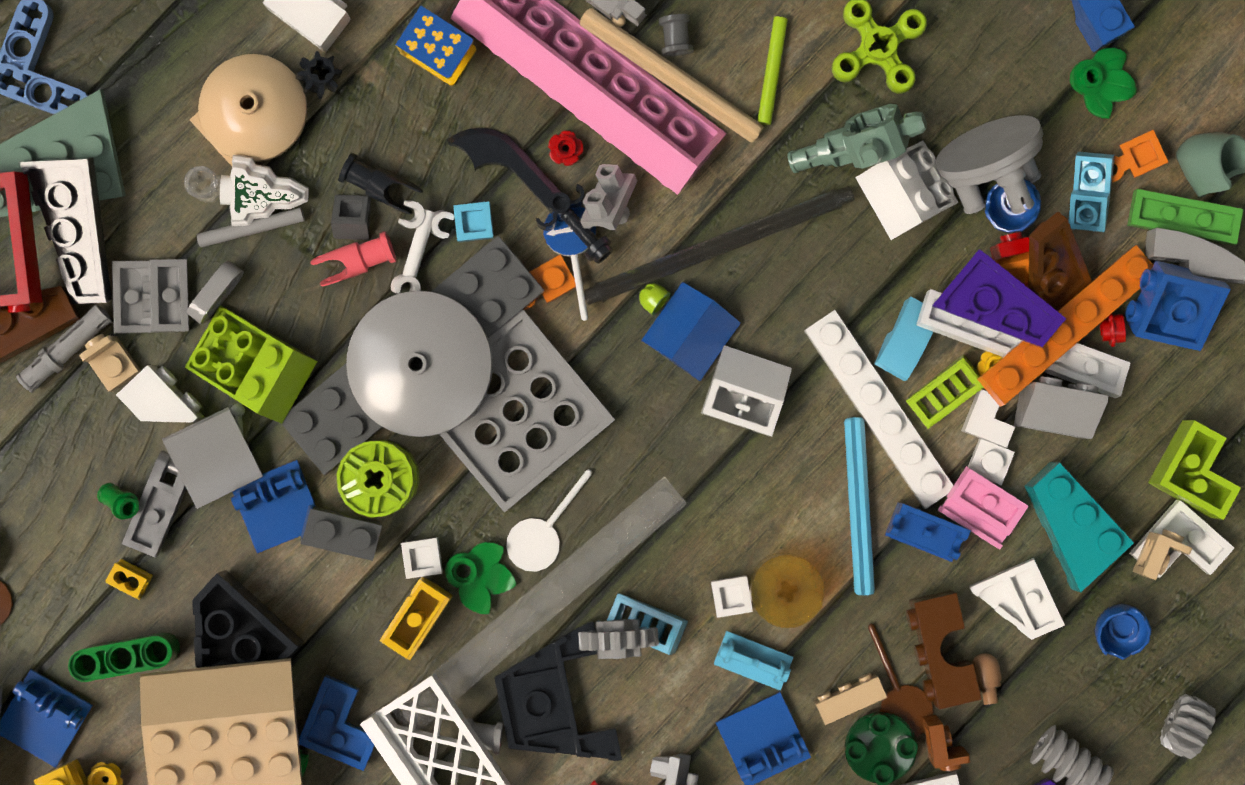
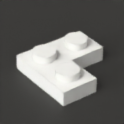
(1207, 545)

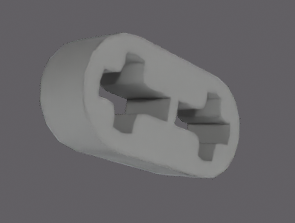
(215, 292)

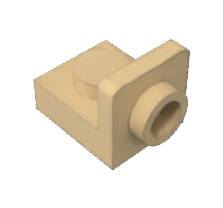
(110, 361)
(1154, 556)

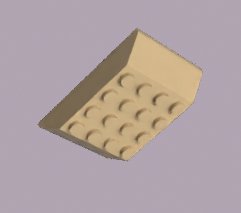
(221, 725)

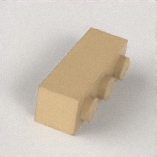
(850, 698)

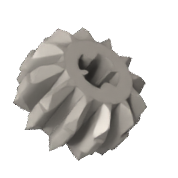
(1188, 726)

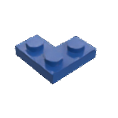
(327, 726)

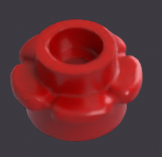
(558, 141)
(1113, 329)

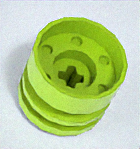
(399, 478)

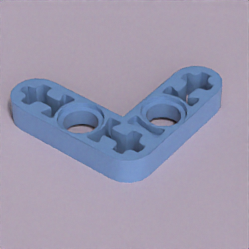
(24, 66)

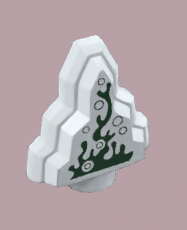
(256, 191)

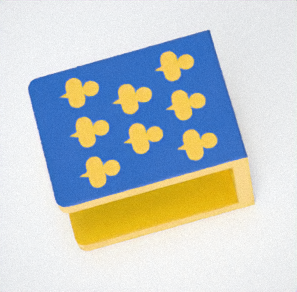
(436, 46)

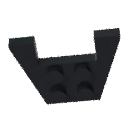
(540, 707)

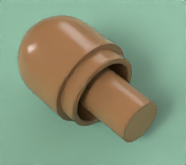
(988, 676)

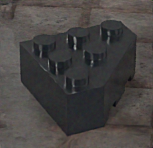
(237, 626)

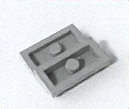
(150, 296)
(212, 457)

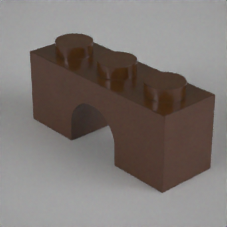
(933, 619)

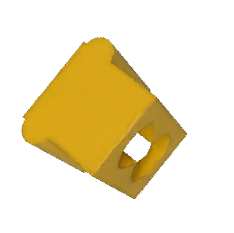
(130, 571)

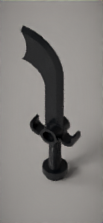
(495, 148)

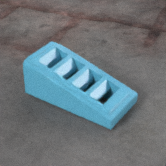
(676, 633)

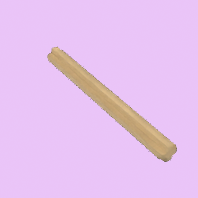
(671, 75)

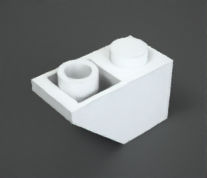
(156, 398)

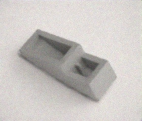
(1194, 253)

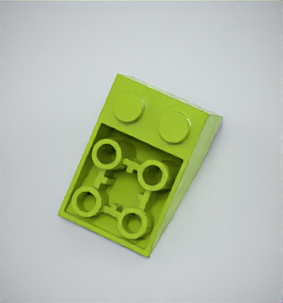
(250, 365)

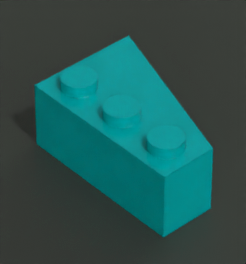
(1078, 528)

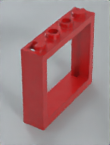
(23, 243)

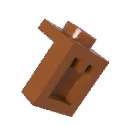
(937, 740)

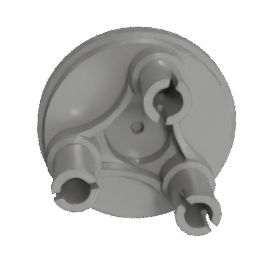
(996, 152)

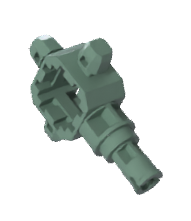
(864, 140)

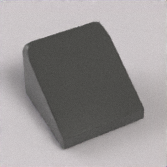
(351, 217)

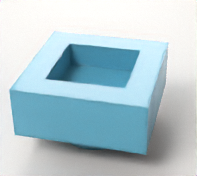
(473, 221)

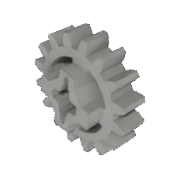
(618, 638)

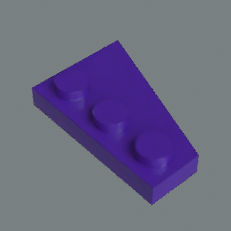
(999, 301)

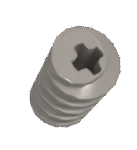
(1069, 760)

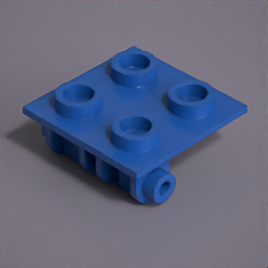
(274, 506)
(43, 717)
(763, 739)

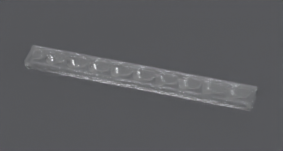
(550, 596)

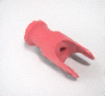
(358, 257)

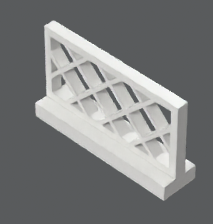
(399, 750)

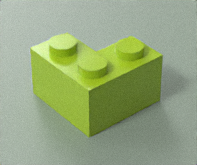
(1187, 474)

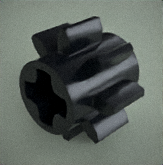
(325, 69)

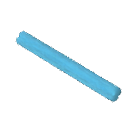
(859, 506)

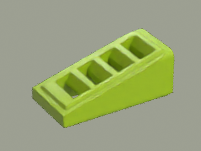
(938, 381)

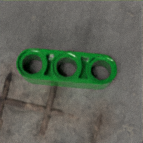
(107, 657)

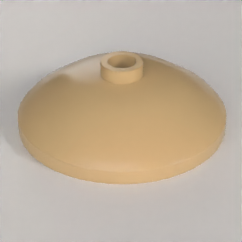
(270, 124)

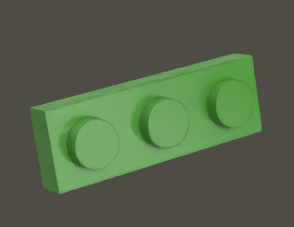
(1190, 216)

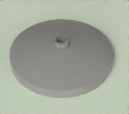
(453, 356)

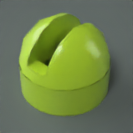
(653, 298)

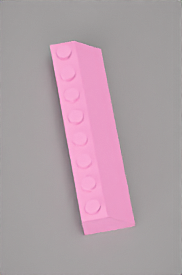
(595, 84)

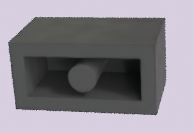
(340, 532)

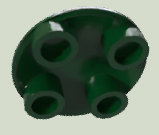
(880, 747)

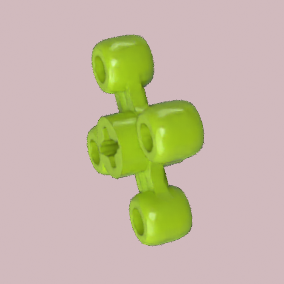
(888, 57)

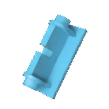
(753, 660)

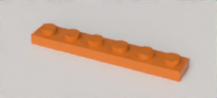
(1082, 315)

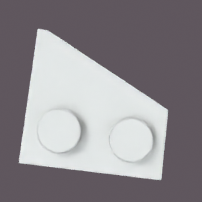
(1021, 598)

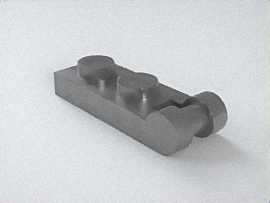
(156, 509)

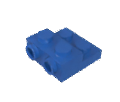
(1176, 306)

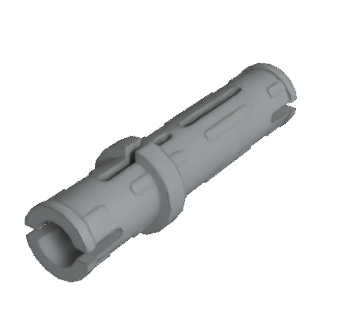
(58, 353)

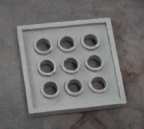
(562, 441)

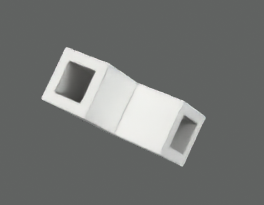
(981, 421)

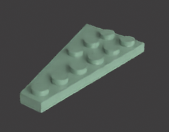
(71, 133)

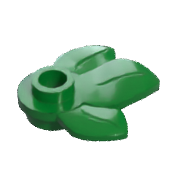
(1108, 81)
(485, 577)

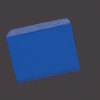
(691, 331)

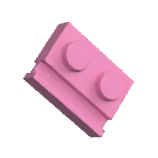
(983, 507)

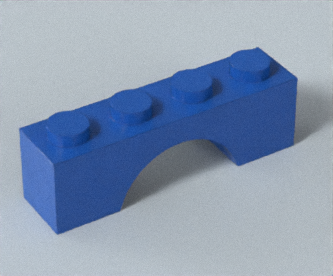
(1101, 21)

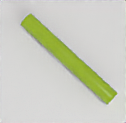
(772, 70)

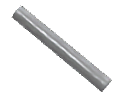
(258, 225)

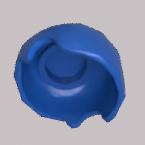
(1000, 214)
(1122, 631)

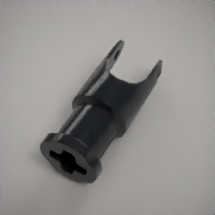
(374, 181)

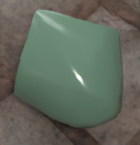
(1211, 161)

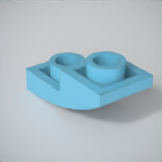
(1091, 191)
(905, 342)

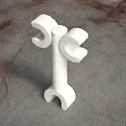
(424, 222)

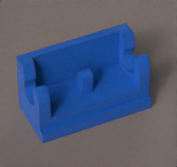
(926, 532)

